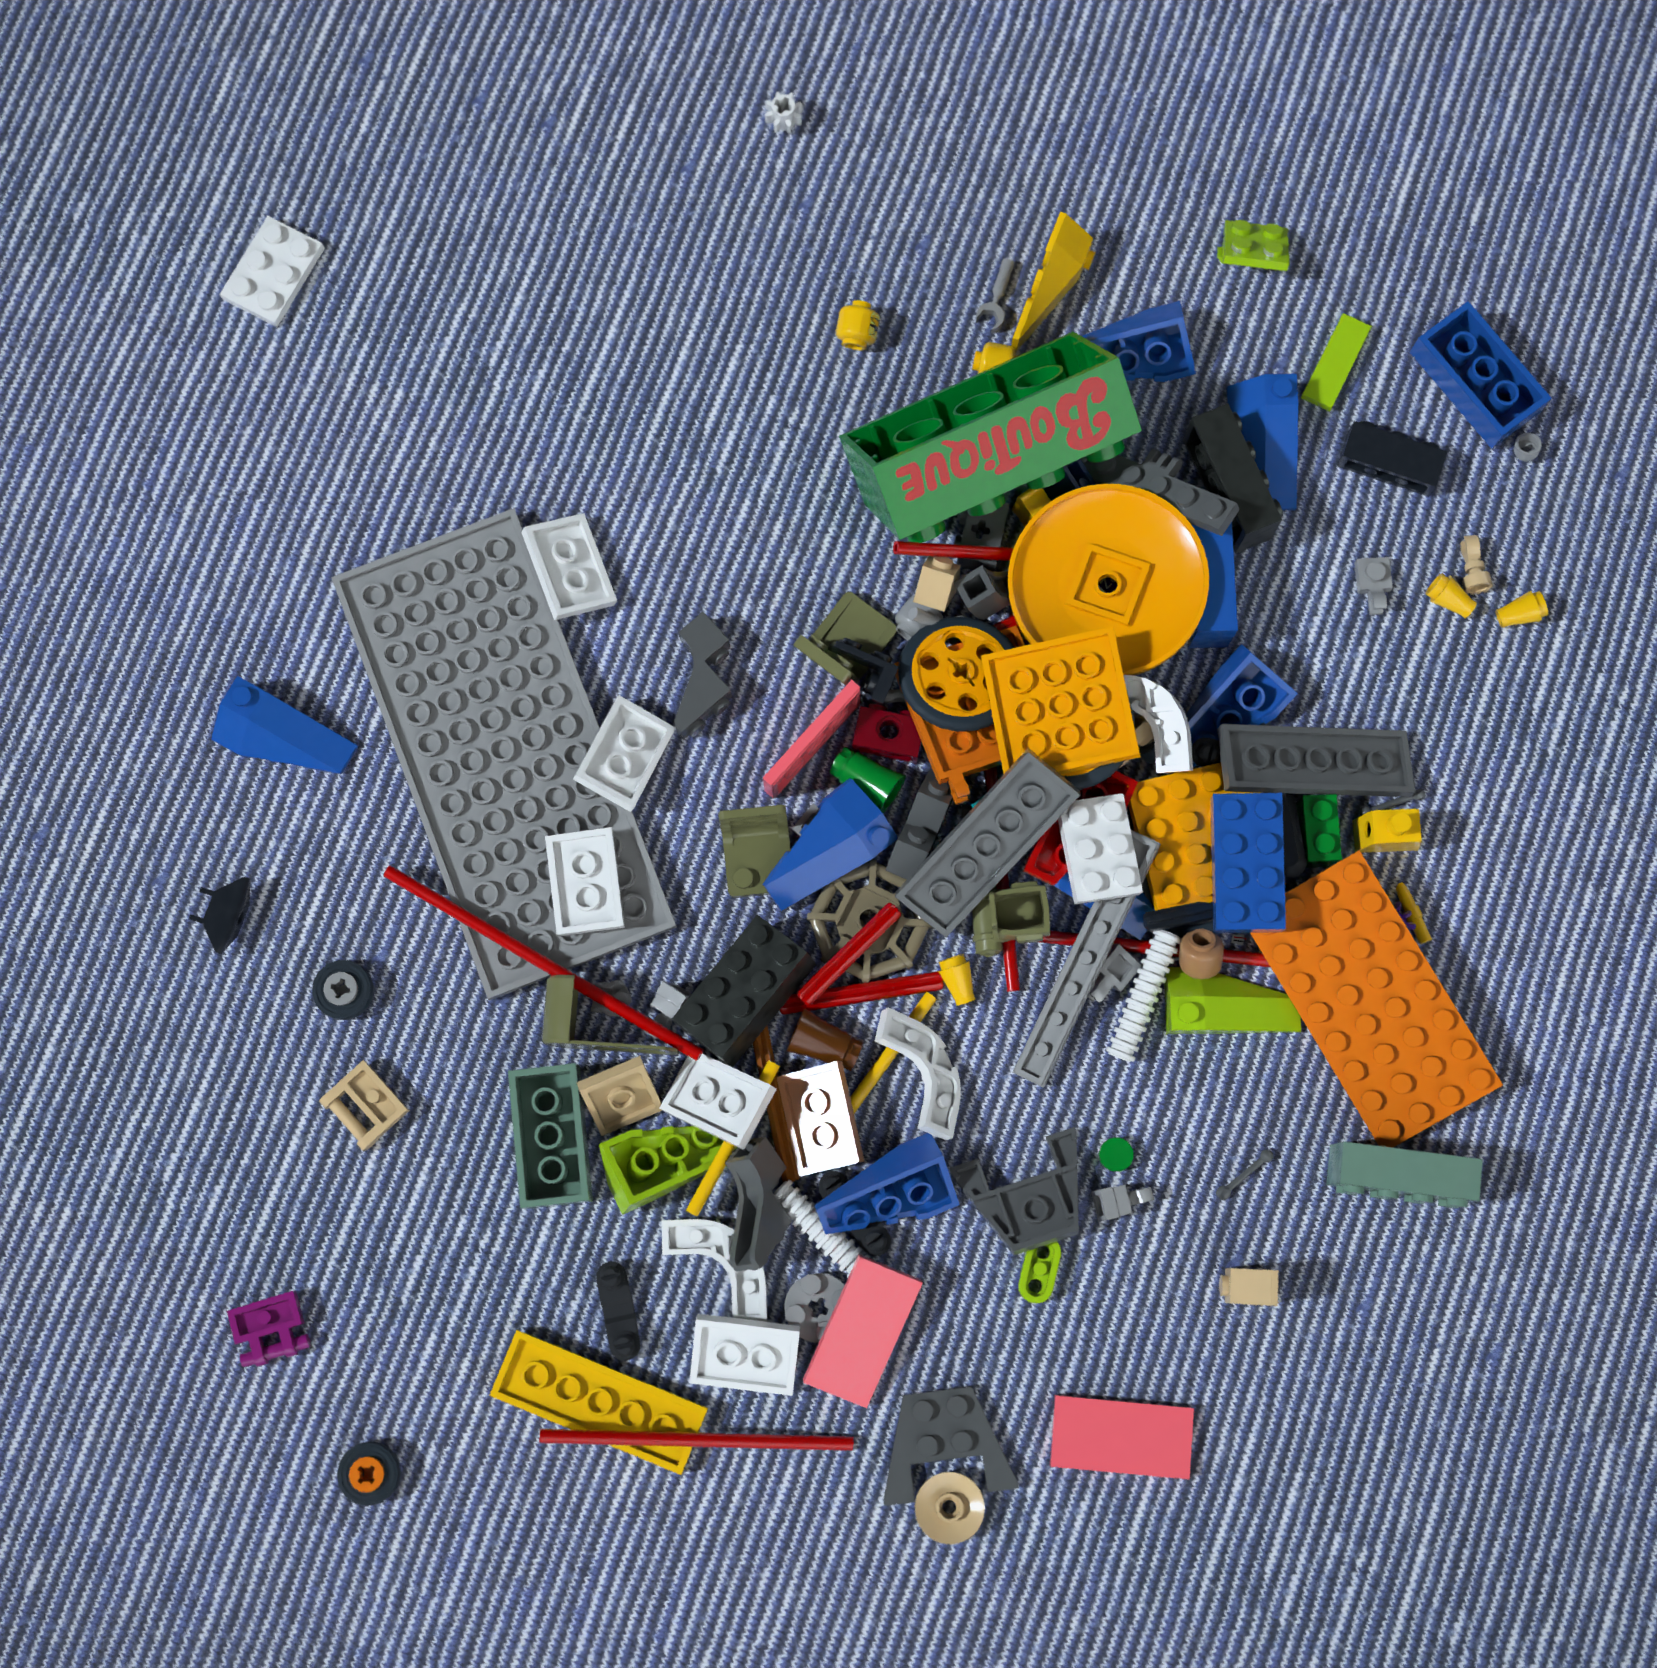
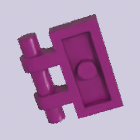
(265, 1318)

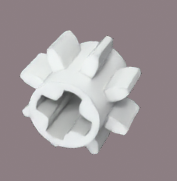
(783, 112)

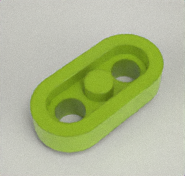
(1040, 1269)

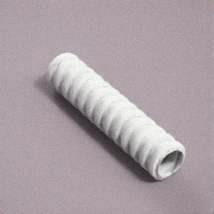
(1143, 995)
(807, 1219)

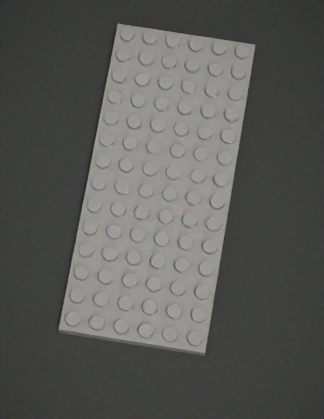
(492, 738)

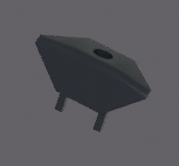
(225, 913)

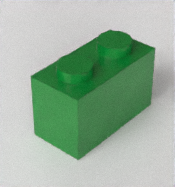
(1320, 829)

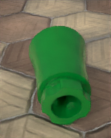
(874, 779)

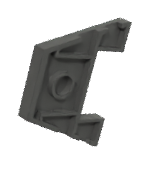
(1032, 1209)
(940, 1428)

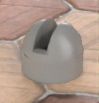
(1524, 443)

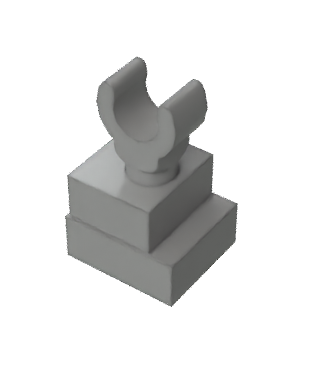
(668, 1001)
(1116, 1201)

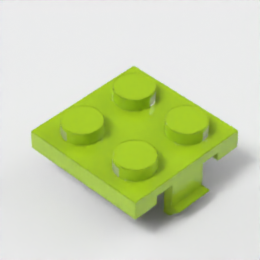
(1255, 245)

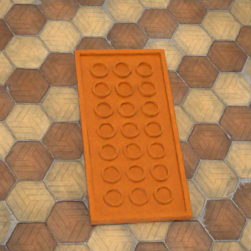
(1375, 1004)

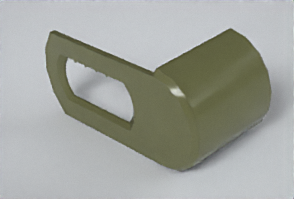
(560, 1022)

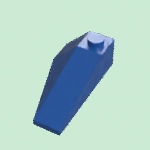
(1149, 344)
(1270, 423)
(1238, 693)
(269, 729)
(836, 841)
(897, 1186)

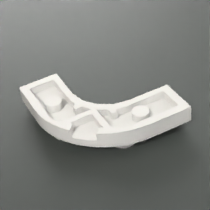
(1167, 723)
(941, 1080)
(715, 1240)

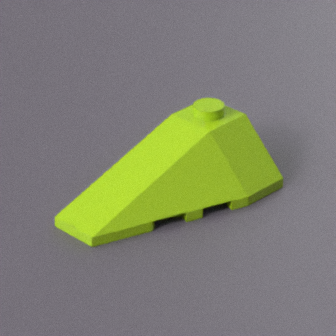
(1225, 1006)

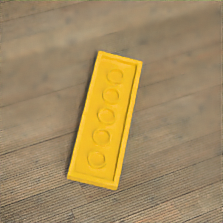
(594, 1397)

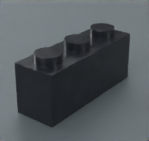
(1392, 458)

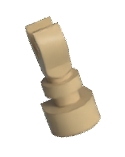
(1477, 579)

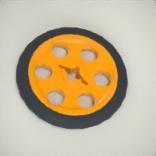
(916, 680)

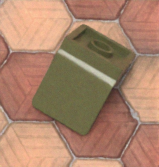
(851, 620)
(752, 846)

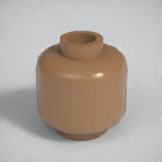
(1201, 954)

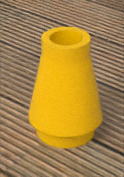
(1450, 595)
(1524, 609)
(957, 977)

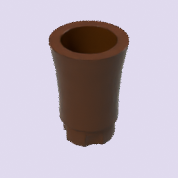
(824, 1041)

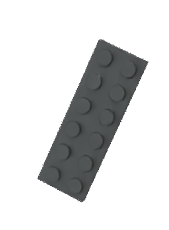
(1315, 760)
(987, 842)

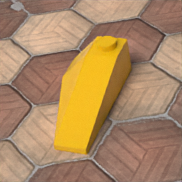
(1063, 264)

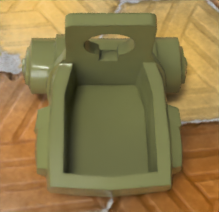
(1010, 915)

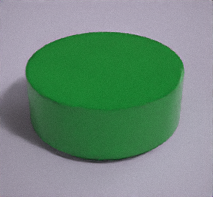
(1115, 1154)

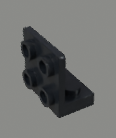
(875, 684)

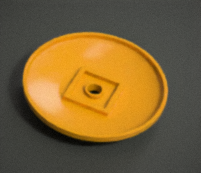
(1118, 536)

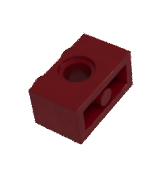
(870, 741)

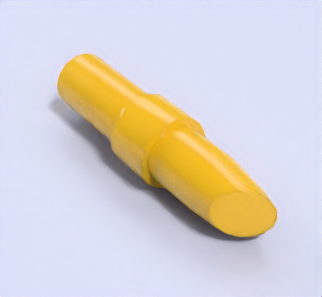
(1408, 903)

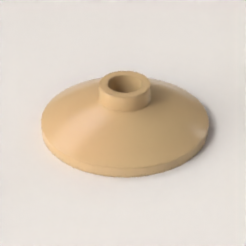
(954, 1526)

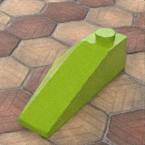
(655, 1162)

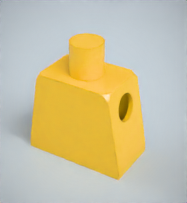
(1390, 831)

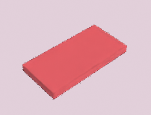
(812, 740)
(862, 1331)
(1122, 1437)

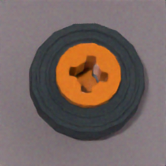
(378, 1464)

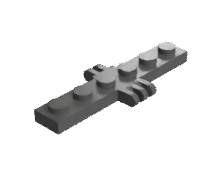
(1157, 476)

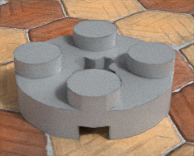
(798, 1299)

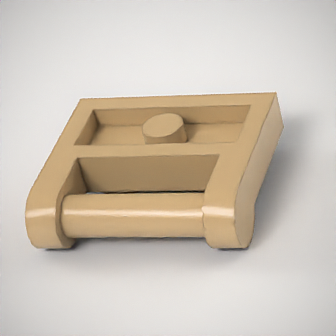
(373, 1099)

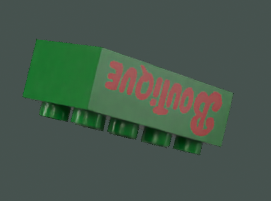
(992, 436)

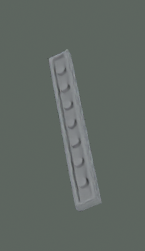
(1079, 976)

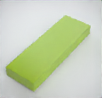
(1336, 362)

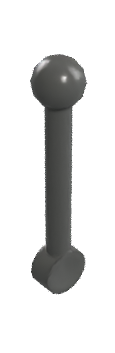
(1420, 793)
(1224, 1192)

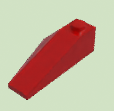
(1047, 855)

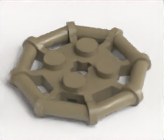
(848, 922)

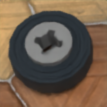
(355, 993)

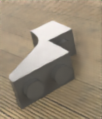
(984, 591)
(705, 690)
(921, 827)
(760, 1215)

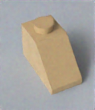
(936, 583)
(1249, 1286)

